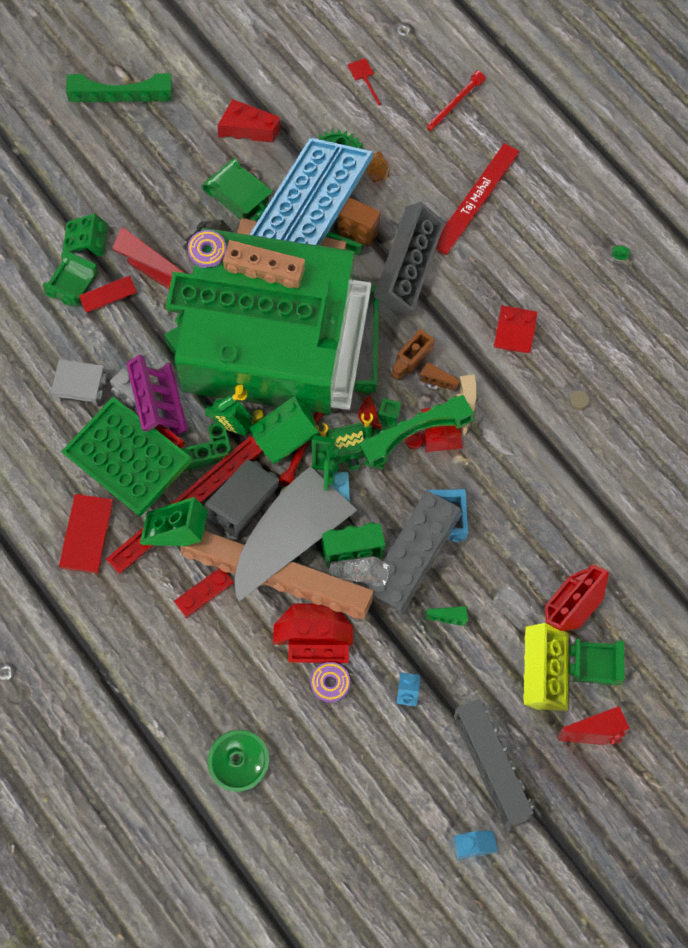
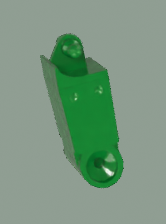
(238, 191)

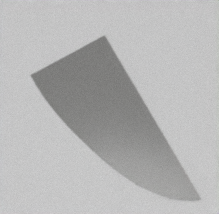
(289, 529)

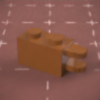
(412, 354)

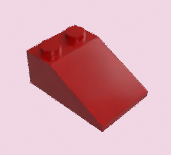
(598, 729)

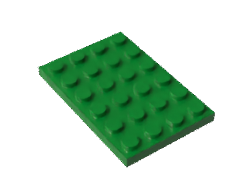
(125, 459)

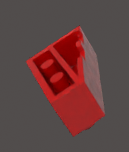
(248, 122)

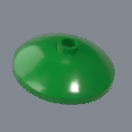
(247, 769)

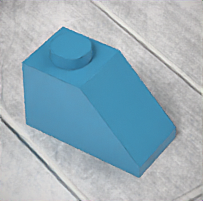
(474, 844)

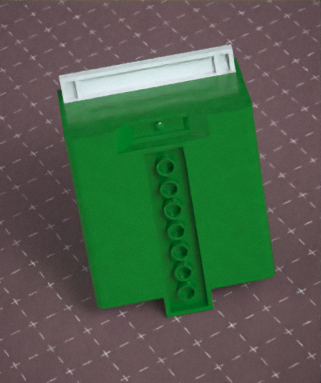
(285, 337)

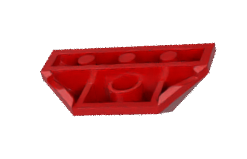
(576, 599)
(312, 623)

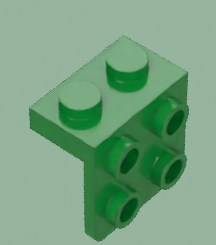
(86, 233)
(324, 457)

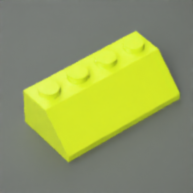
(546, 668)

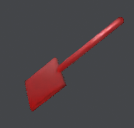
(361, 69)

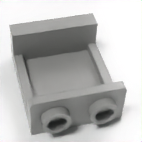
(79, 382)

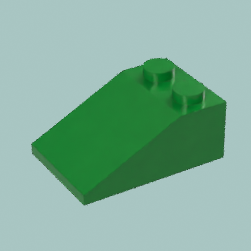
(175, 524)

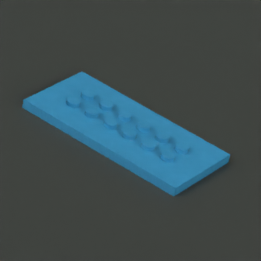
(313, 192)

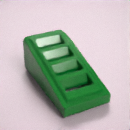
(448, 615)

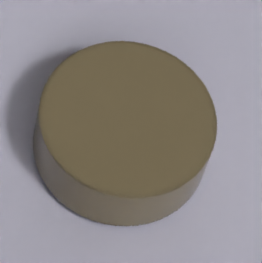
(579, 400)

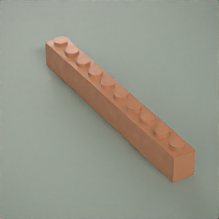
(292, 578)

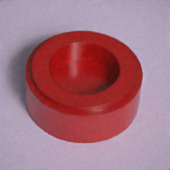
(414, 441)

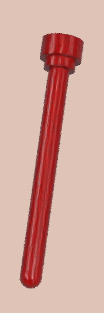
(477, 79)
(288, 476)

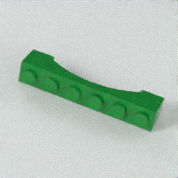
(85, 90)
(453, 413)

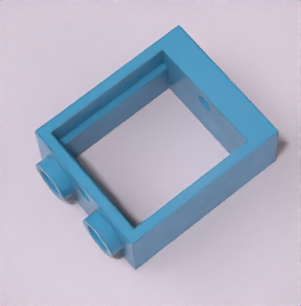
(456, 496)

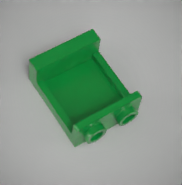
(71, 279)
(597, 662)

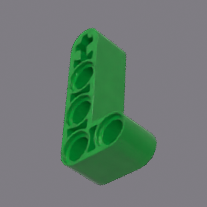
(210, 448)

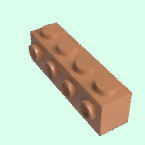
(264, 264)

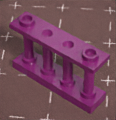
(145, 399)

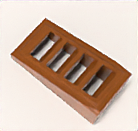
(438, 377)

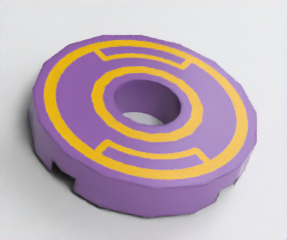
(203, 239)
(334, 671)

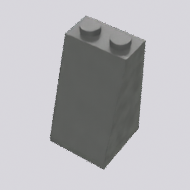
(241, 498)

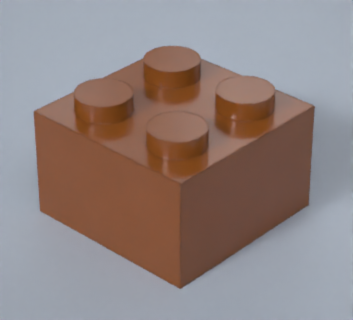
(359, 222)

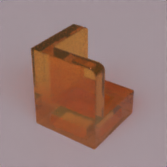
(378, 167)

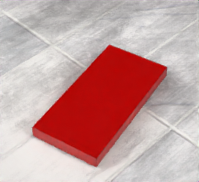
(86, 533)

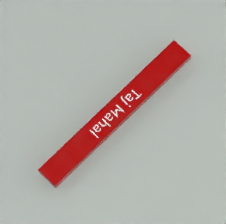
(476, 198)

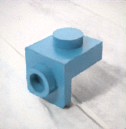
(408, 689)

